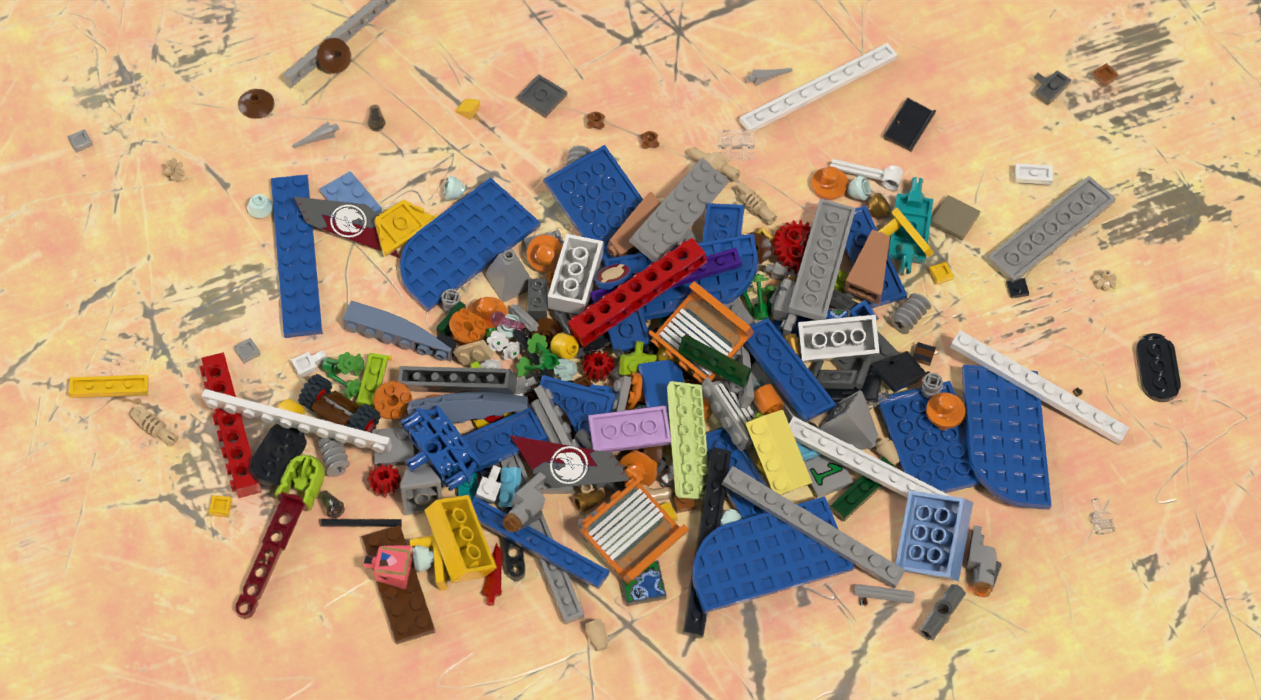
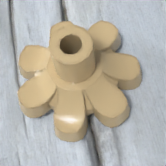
(174, 170)
(1104, 279)

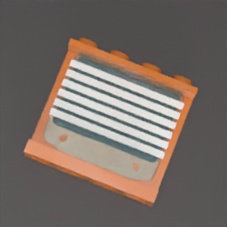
(706, 321)
(631, 530)

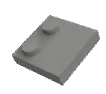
(401, 447)

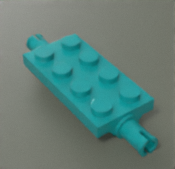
(918, 212)

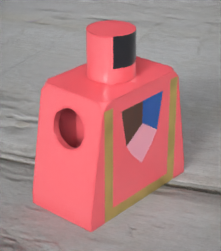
(391, 565)

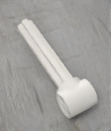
(890, 177)

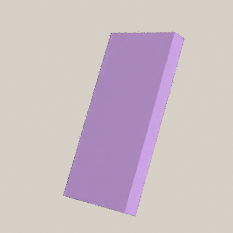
(630, 429)

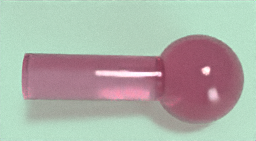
(499, 319)

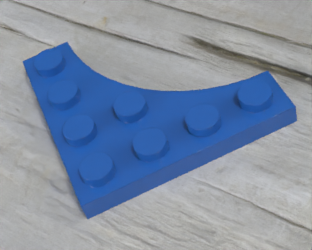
(579, 401)

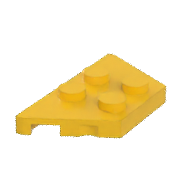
(400, 224)

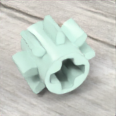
(565, 369)

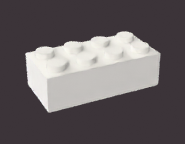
(575, 274)
(838, 338)

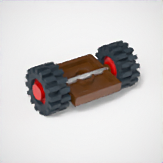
(336, 407)

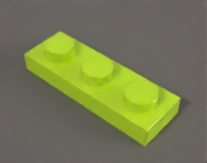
(372, 378)

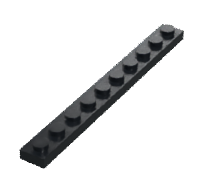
(709, 521)

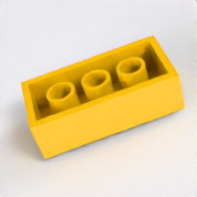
(460, 538)

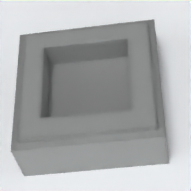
(80, 140)
(247, 350)

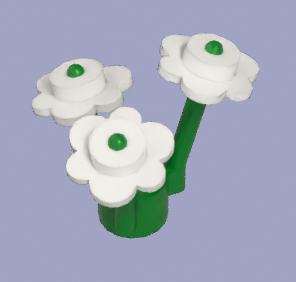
(497, 341)

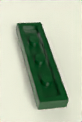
(714, 361)
(856, 495)

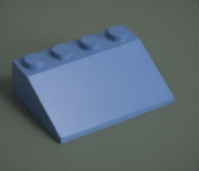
(934, 535)

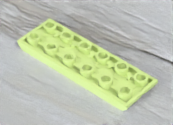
(688, 439)

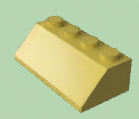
(779, 452)

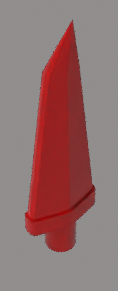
(494, 579)

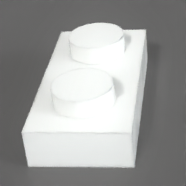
(1033, 174)

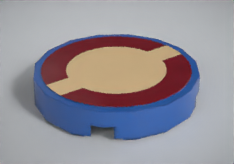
(613, 275)

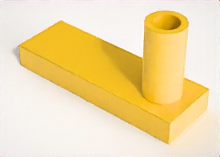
(900, 221)
(440, 568)

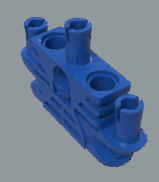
(431, 436)

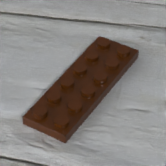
(404, 607)

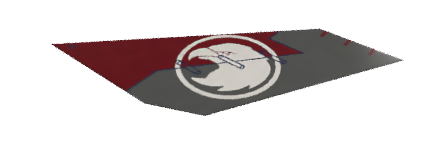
(342, 218)
(569, 464)

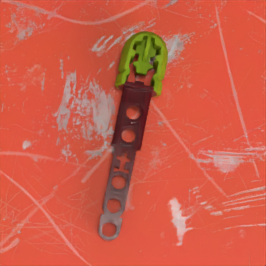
(290, 505)

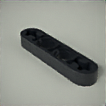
(509, 545)

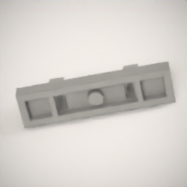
(746, 394)

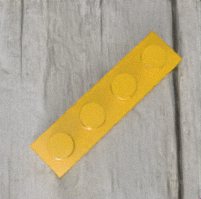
(108, 386)

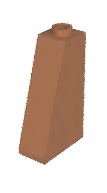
(619, 243)
(868, 272)

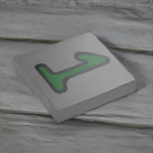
(827, 476)

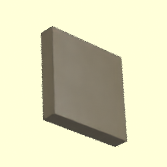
(955, 217)

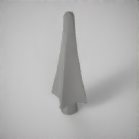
(761, 76)
(324, 132)
(778, 272)
(523, 385)

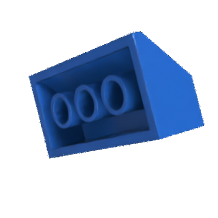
(656, 379)

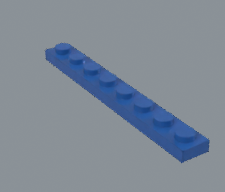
(542, 546)

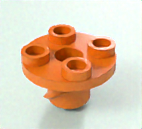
(829, 183)
(544, 253)
(485, 307)
(466, 327)
(636, 392)
(392, 399)
(945, 410)
(639, 465)

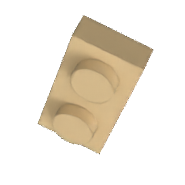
(473, 352)

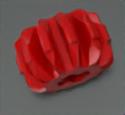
(597, 366)
(384, 479)

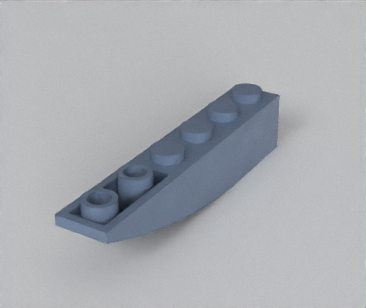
(393, 329)
(471, 405)

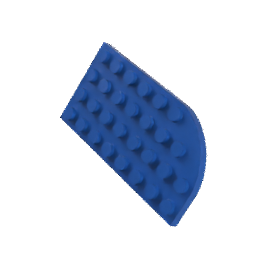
(463, 242)
(723, 286)
(1006, 438)
(761, 559)

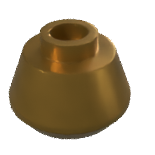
(879, 205)

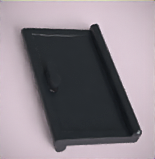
(912, 123)
(899, 371)
(870, 389)

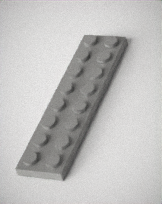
(679, 211)
(1051, 229)
(821, 260)

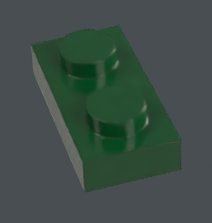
(444, 327)

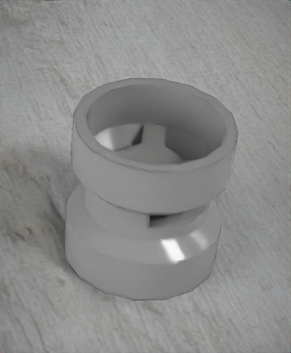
(450, 299)
(931, 385)

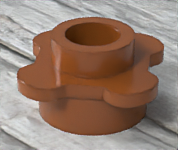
(595, 116)
(649, 135)

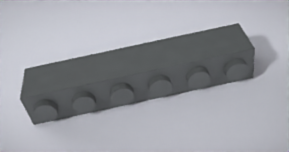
(458, 379)

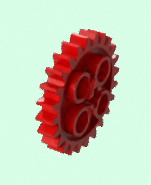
(790, 244)

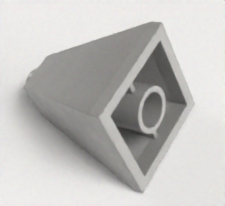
(508, 276)
(852, 422)
(419, 489)

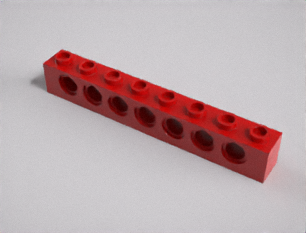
(633, 301)
(243, 485)

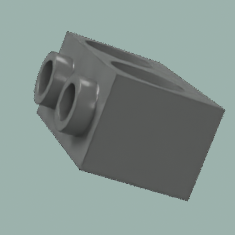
(537, 298)

